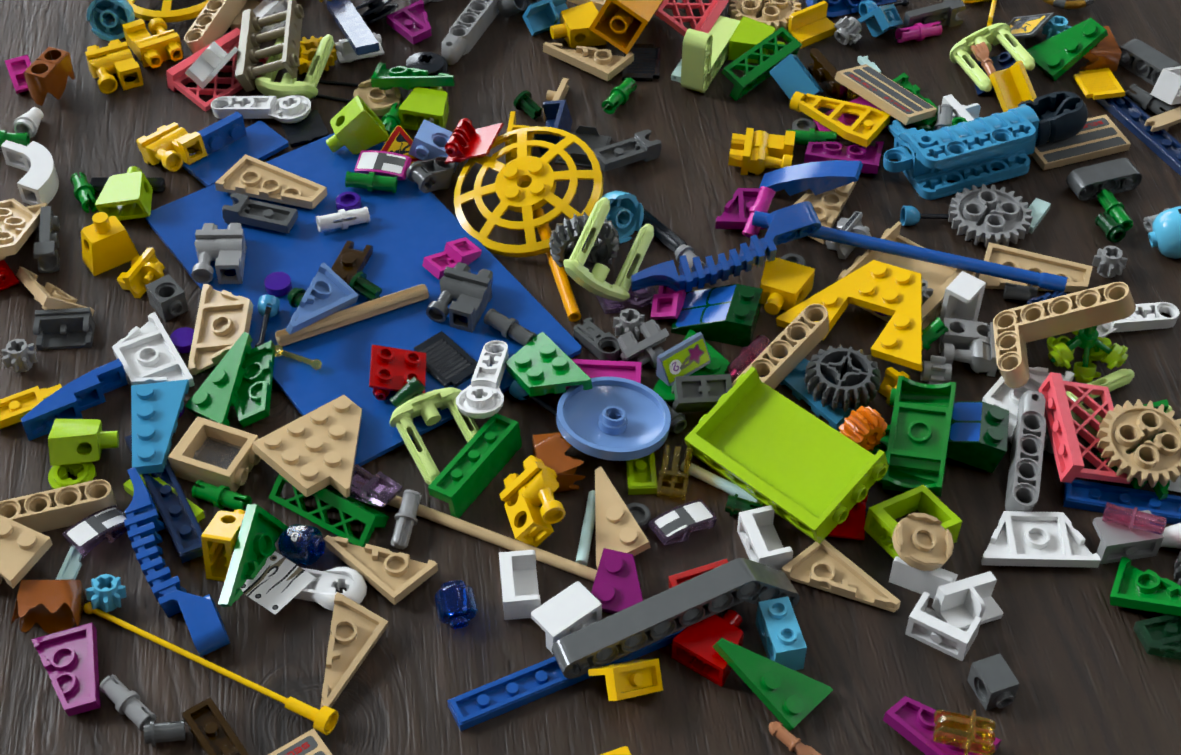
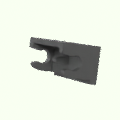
(64, 328)
(699, 392)

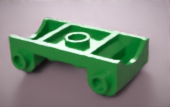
(918, 435)

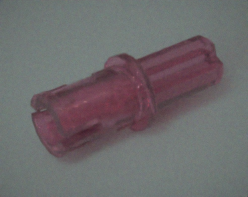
(748, 355)
(1134, 518)

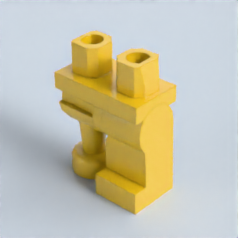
(155, 48)
(111, 60)
(171, 147)
(761, 151)
(523, 497)

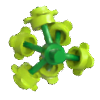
(1095, 349)

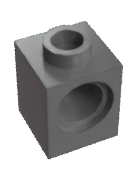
(167, 297)
(993, 682)

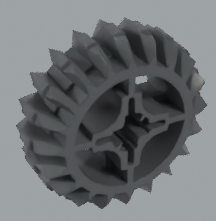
(567, 234)
(858, 372)

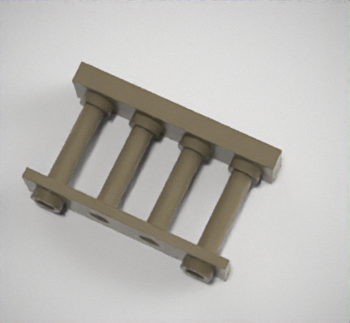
(251, 39)

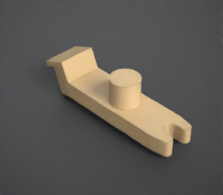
(560, 94)
(1164, 120)

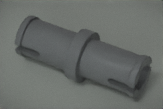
(1147, 101)
(508, 327)

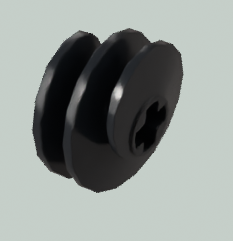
(377, 8)
(428, 61)

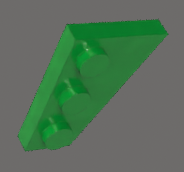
(1066, 48)

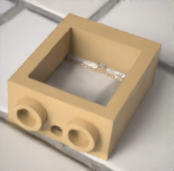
(214, 454)

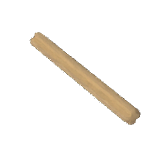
(356, 314)

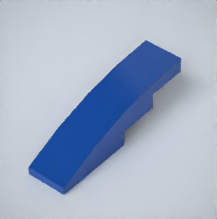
(817, 176)
(74, 398)

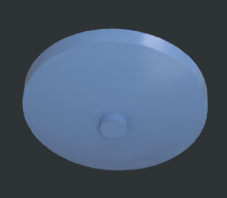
(613, 419)

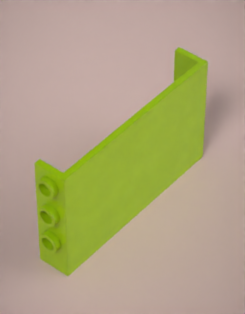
(785, 456)

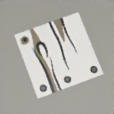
(277, 583)

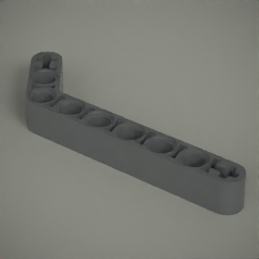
(669, 613)

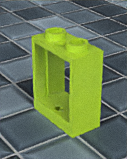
(881, 517)

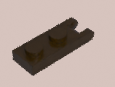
(825, 74)
(351, 261)
(212, 730)

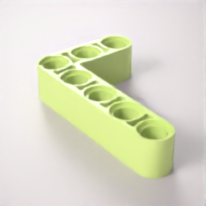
(705, 54)

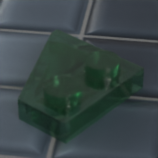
(1160, 635)

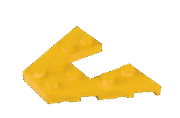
(883, 290)

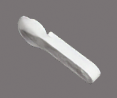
(285, 109)
(1145, 317)
(484, 396)
(324, 586)

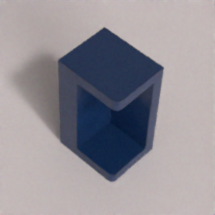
(557, 117)

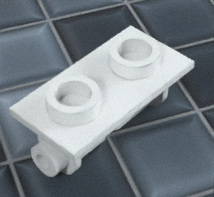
(346, 53)

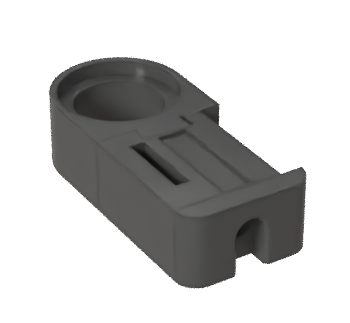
(595, 339)

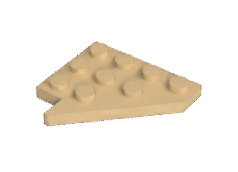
(16, 225)
(316, 447)

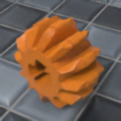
(864, 427)

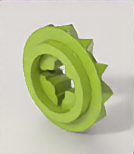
(59, 474)

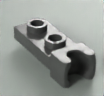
(943, 12)
(628, 151)
(259, 214)
(46, 248)

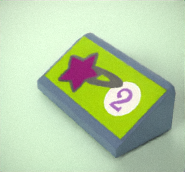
(683, 359)

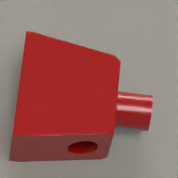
(695, 650)

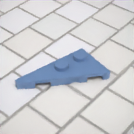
(323, 298)

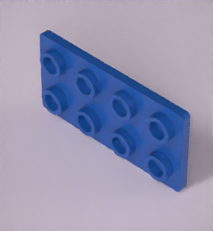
(228, 142)

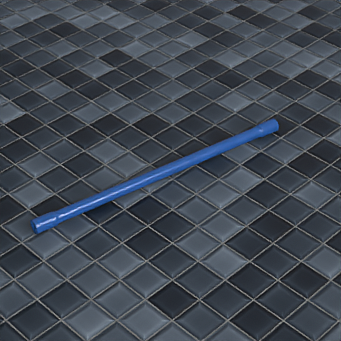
(1042, 280)

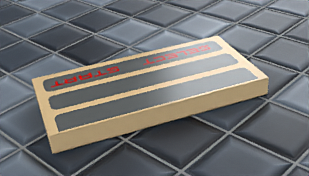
(885, 94)
(1095, 140)

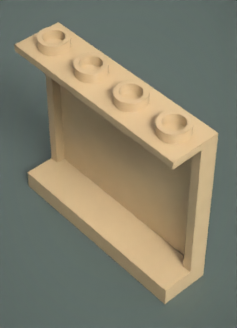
(936, 275)

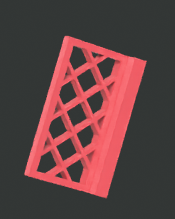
(705, 21)
(178, 79)
(1064, 428)

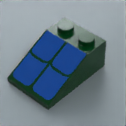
(721, 314)
(978, 434)

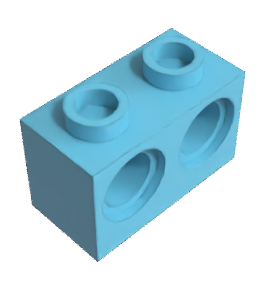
(781, 633)

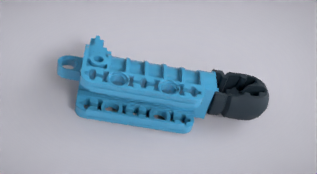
(975, 147)

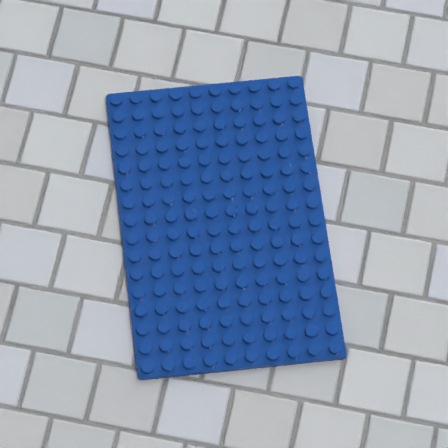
(402, 233)

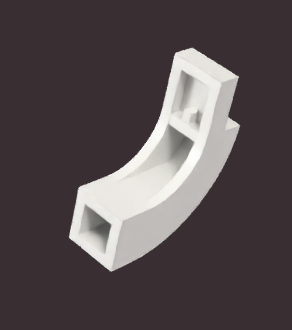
(41, 179)

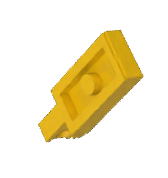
(19, 404)

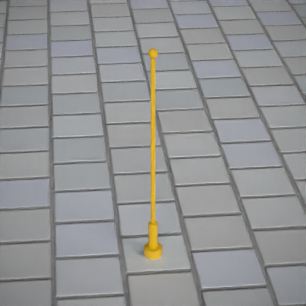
(323, 719)

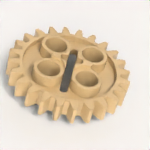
(770, 12)
(1139, 426)

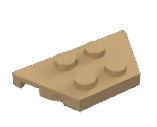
(217, 327)

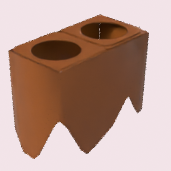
(1104, 54)
(49, 75)
(551, 450)
(50, 603)

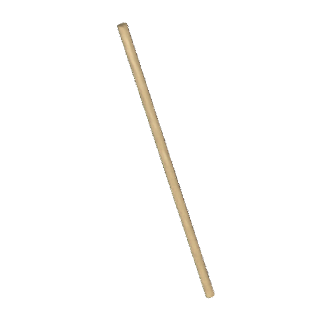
(500, 540)

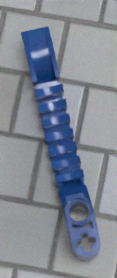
(784, 226)
(199, 612)

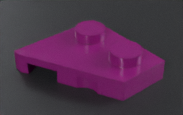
(411, 22)
(736, 210)
(616, 581)

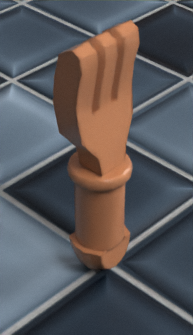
(982, 54)
(788, 739)

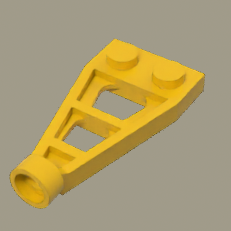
(862, 131)

